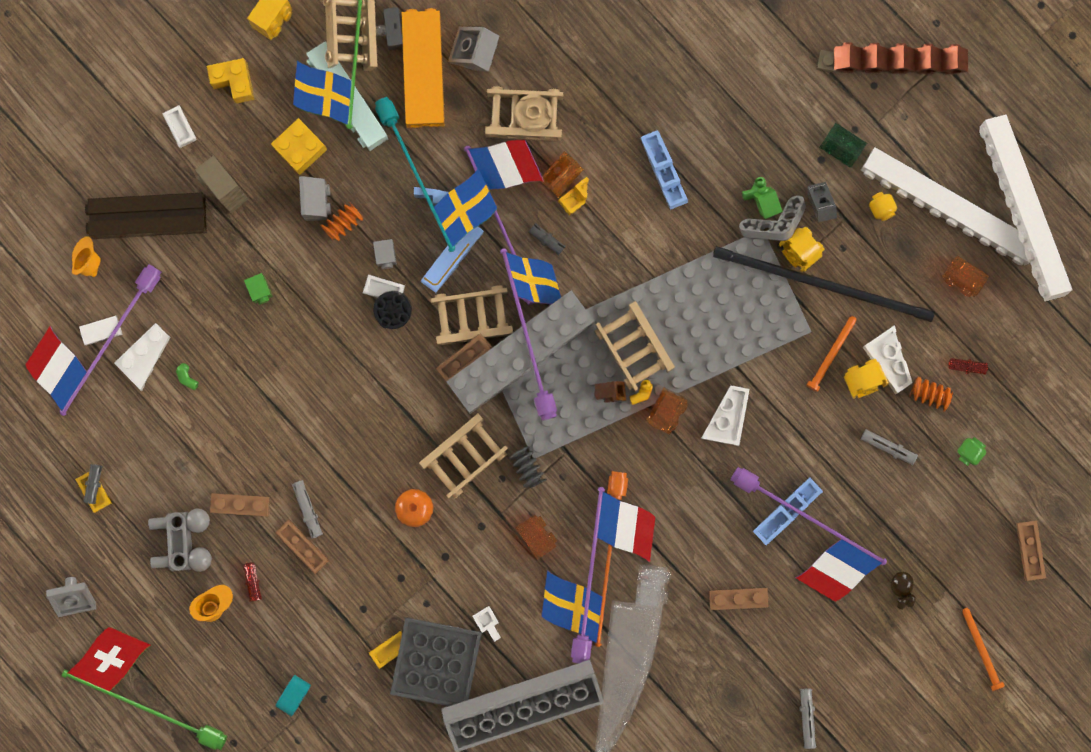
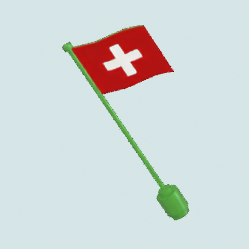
(110, 661)

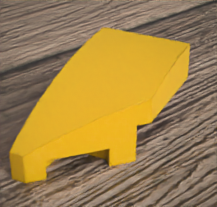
(575, 198)

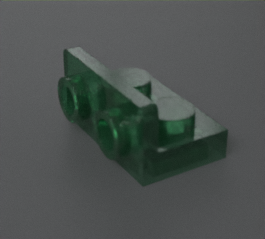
(843, 145)

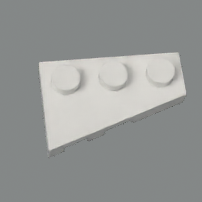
(888, 352)
(141, 357)
(729, 417)

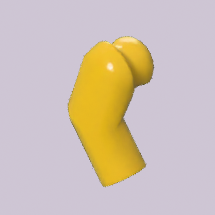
(643, 394)

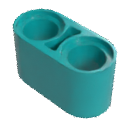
(293, 695)

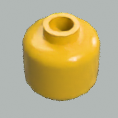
(883, 206)

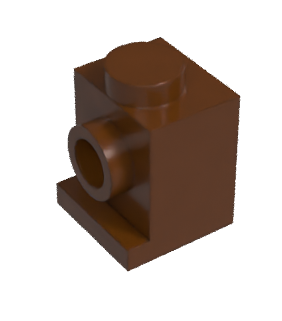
(610, 391)

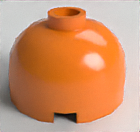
(414, 508)

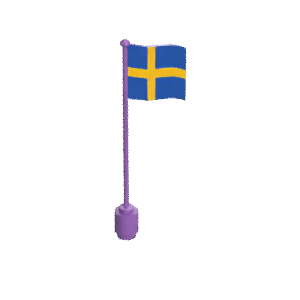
(536, 283)

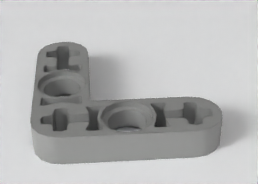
(753, 227)

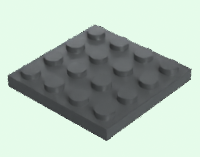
(435, 662)

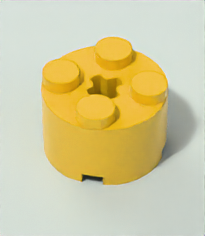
(802, 249)
(865, 379)

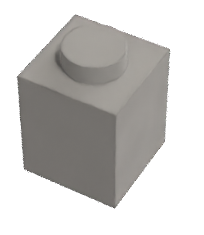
(385, 254)

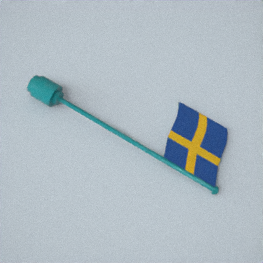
(459, 209)

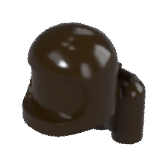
(902, 586)

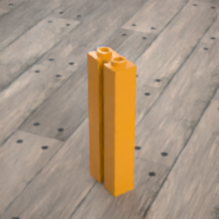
(423, 68)

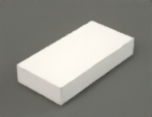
(179, 126)
(377, 286)
(99, 330)

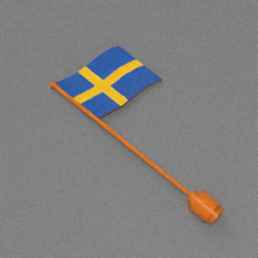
(566, 600)

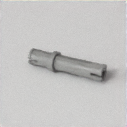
(909, 456)
(305, 504)
(807, 718)

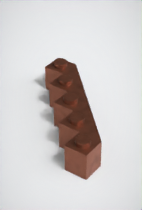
(901, 59)

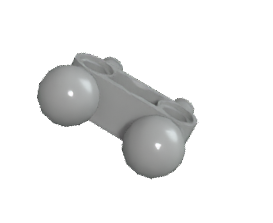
(180, 541)

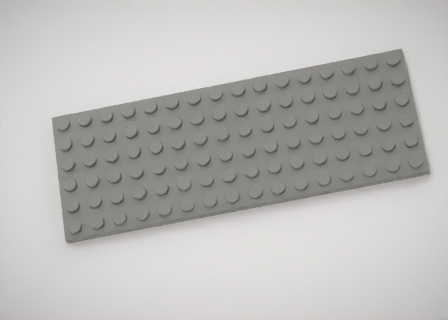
(706, 319)

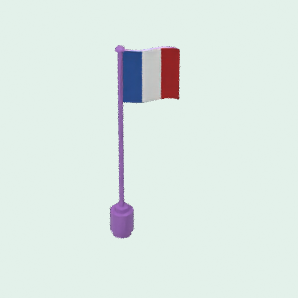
(505, 167)
(60, 369)
(623, 528)
(839, 566)

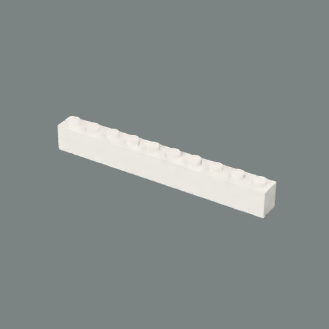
(945, 204)
(1025, 208)

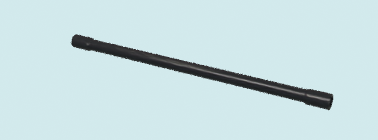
(917, 312)

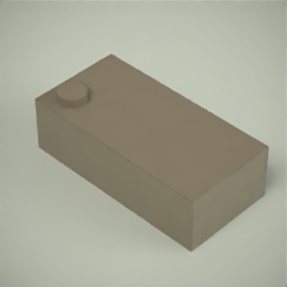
(221, 184)

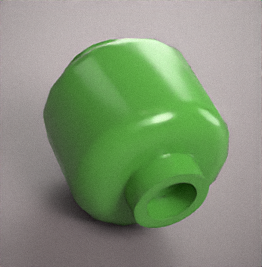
(971, 451)

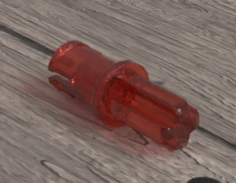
(968, 366)
(252, 581)

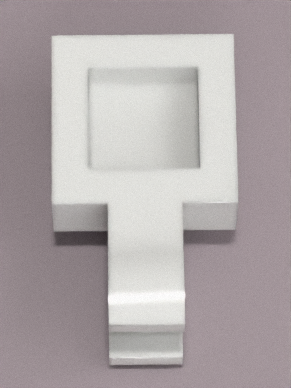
(486, 621)

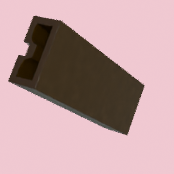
(146, 215)

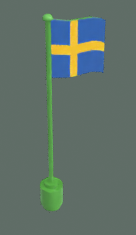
(325, 91)

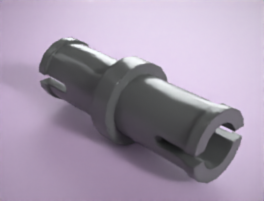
(547, 239)
(92, 484)

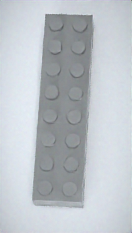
(511, 356)
(522, 706)

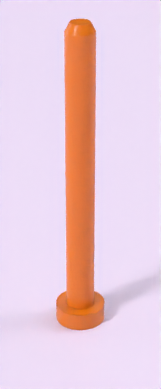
(831, 355)
(982, 650)

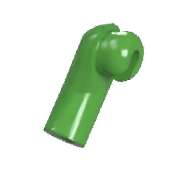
(759, 183)
(183, 376)

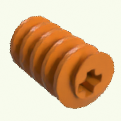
(342, 222)
(931, 393)

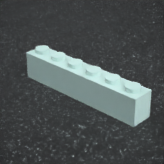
(363, 119)

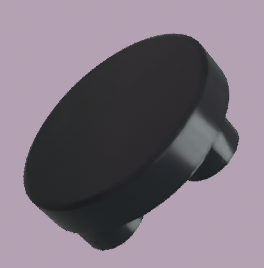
(392, 309)

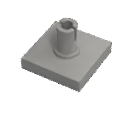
(71, 598)

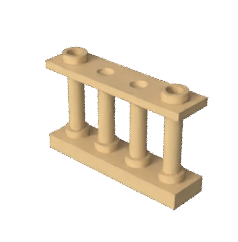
(366, 40)
(514, 130)
(465, 334)
(653, 346)
(460, 437)

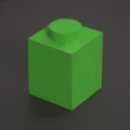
(767, 202)
(258, 289)

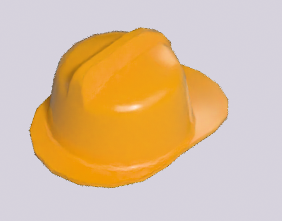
(84, 258)
(211, 603)

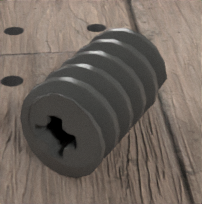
(527, 468)

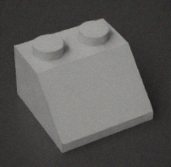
(474, 48)
(314, 198)

